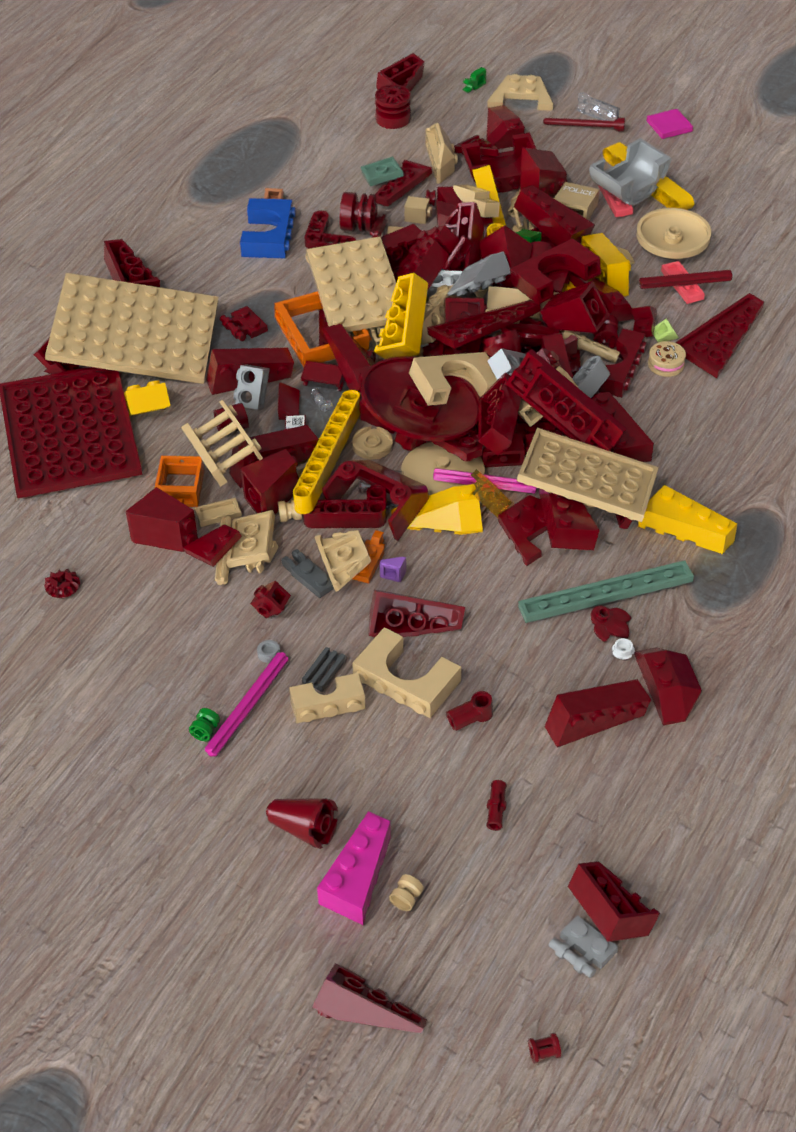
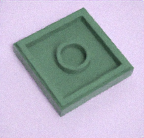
(381, 171)

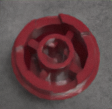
(508, 340)

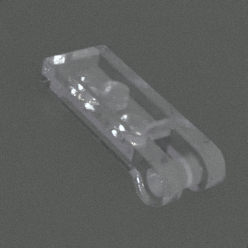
(596, 108)

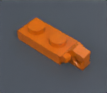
(376, 552)

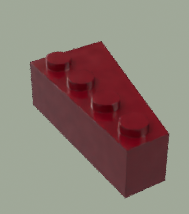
(125, 266)

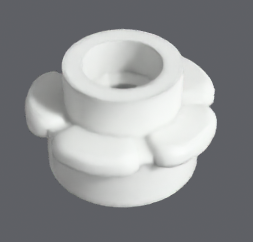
(623, 649)

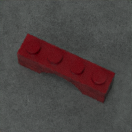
(631, 346)

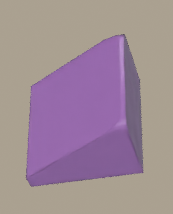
(393, 568)

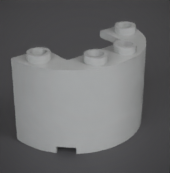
(634, 177)

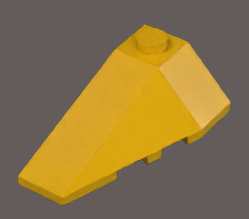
(450, 510)

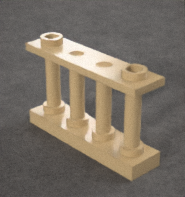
(210, 457)

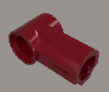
(471, 711)

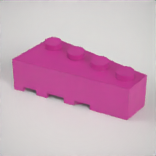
(352, 877)

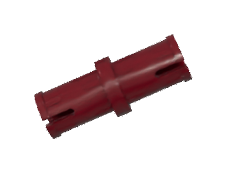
(496, 805)

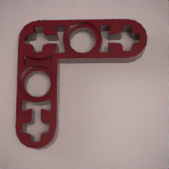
(319, 238)

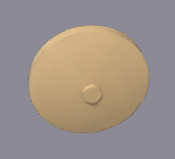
(673, 233)
(423, 460)

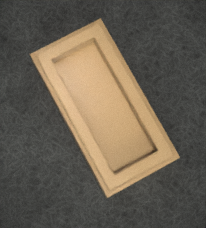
(213, 512)

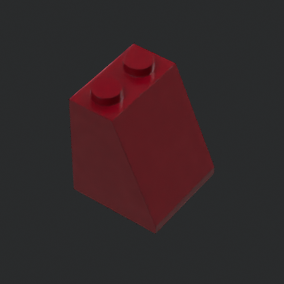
(514, 246)
(576, 310)
(270, 481)
(161, 522)

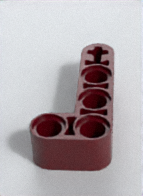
(351, 512)

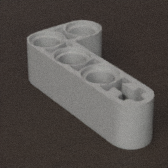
(591, 375)

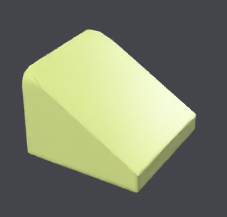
(664, 332)

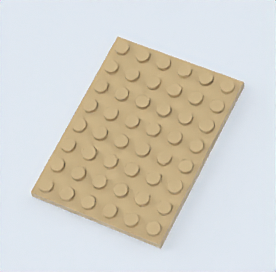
(132, 328)

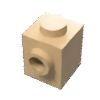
(417, 210)

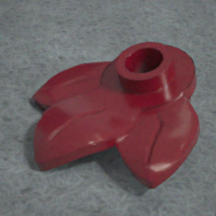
(611, 623)

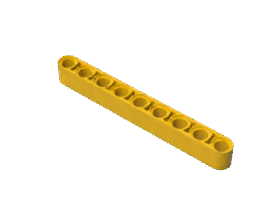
(326, 452)

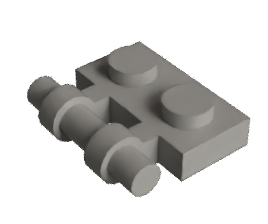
(588, 942)

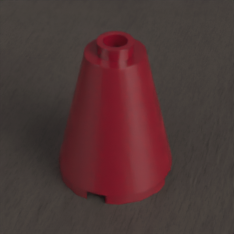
(305, 818)

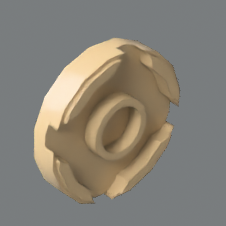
(372, 443)

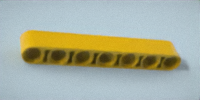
(667, 193)

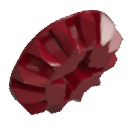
(66, 588)

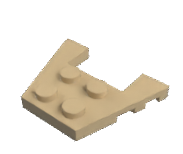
(522, 87)

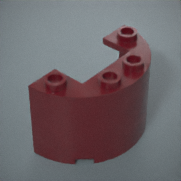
(505, 167)

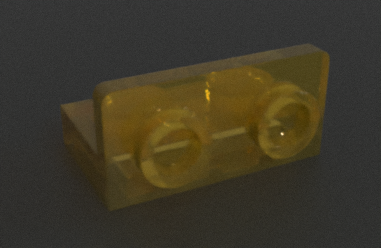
(489, 494)

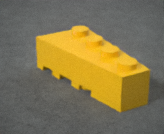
(613, 263)
(404, 319)
(688, 520)

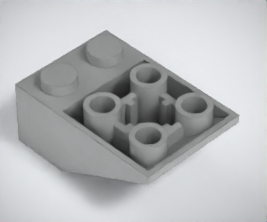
(481, 274)

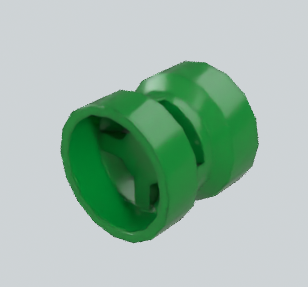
(202, 727)

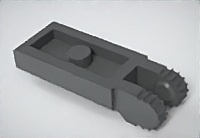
(308, 574)

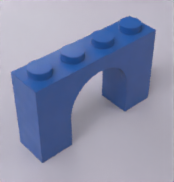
(273, 242)

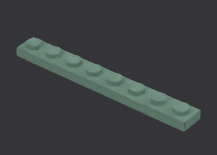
(605, 591)

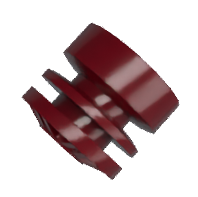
(393, 106)
(361, 212)

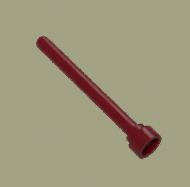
(617, 124)

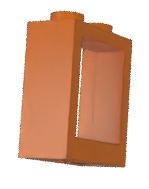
(191, 466)

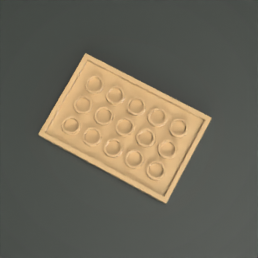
(353, 282)
(588, 474)

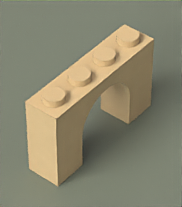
(430, 371)
(422, 694)

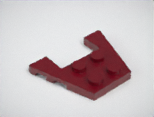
(522, 524)

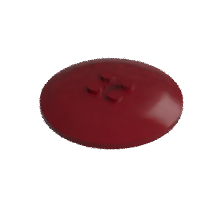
(395, 399)

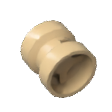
(287, 511)
(404, 895)

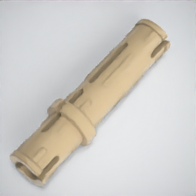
(593, 347)

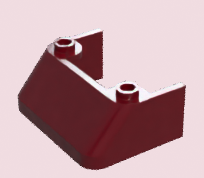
(403, 491)

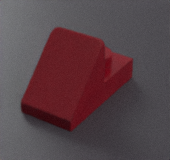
(644, 320)

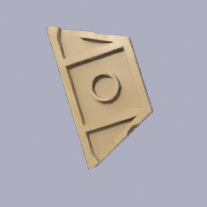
(343, 556)

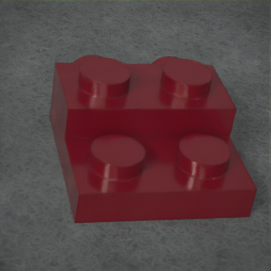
(463, 307)

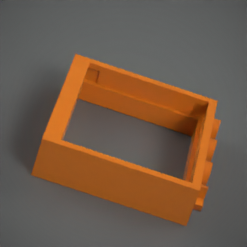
(303, 304)

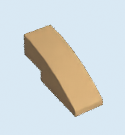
(486, 206)

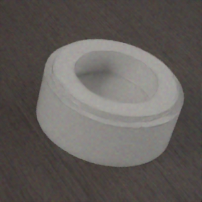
(267, 650)

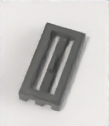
(330, 656)

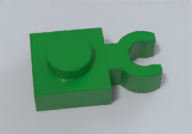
(476, 80)

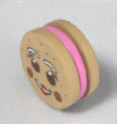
(666, 359)

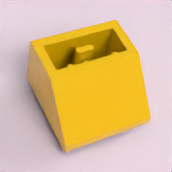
(147, 398)

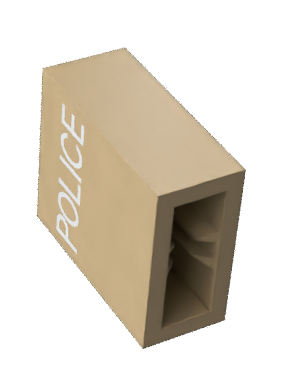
(579, 198)

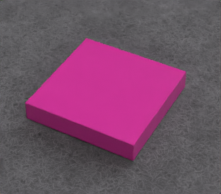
(669, 123)

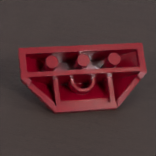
(467, 222)
(669, 683)

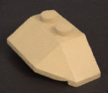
(440, 152)

